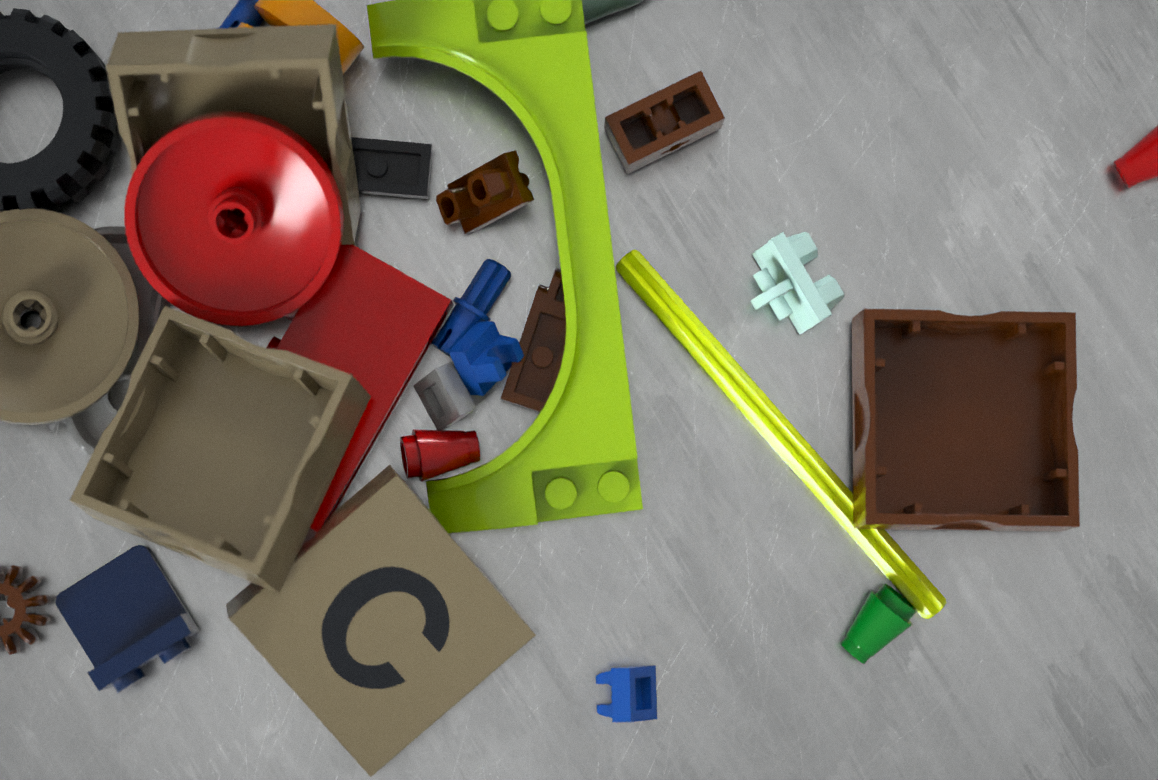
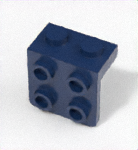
(126, 618)

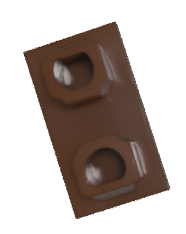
(485, 194)

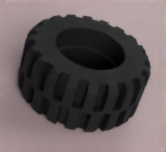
(87, 120)

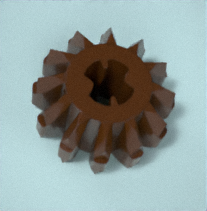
(25, 609)

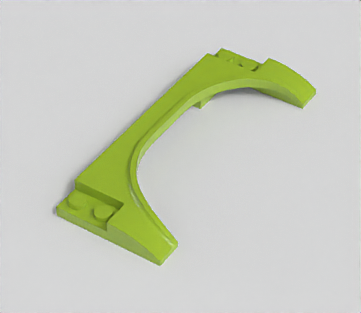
(582, 443)

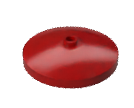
(206, 255)

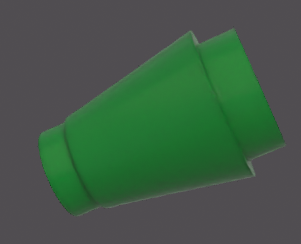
(878, 623)

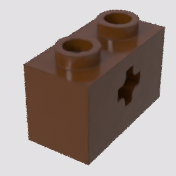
(664, 122)

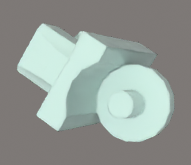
(788, 284)

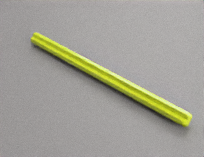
(777, 431)

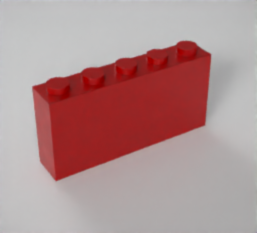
(370, 326)

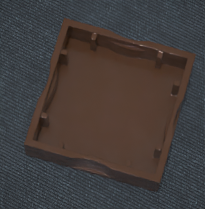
(964, 421)

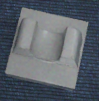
(446, 396)

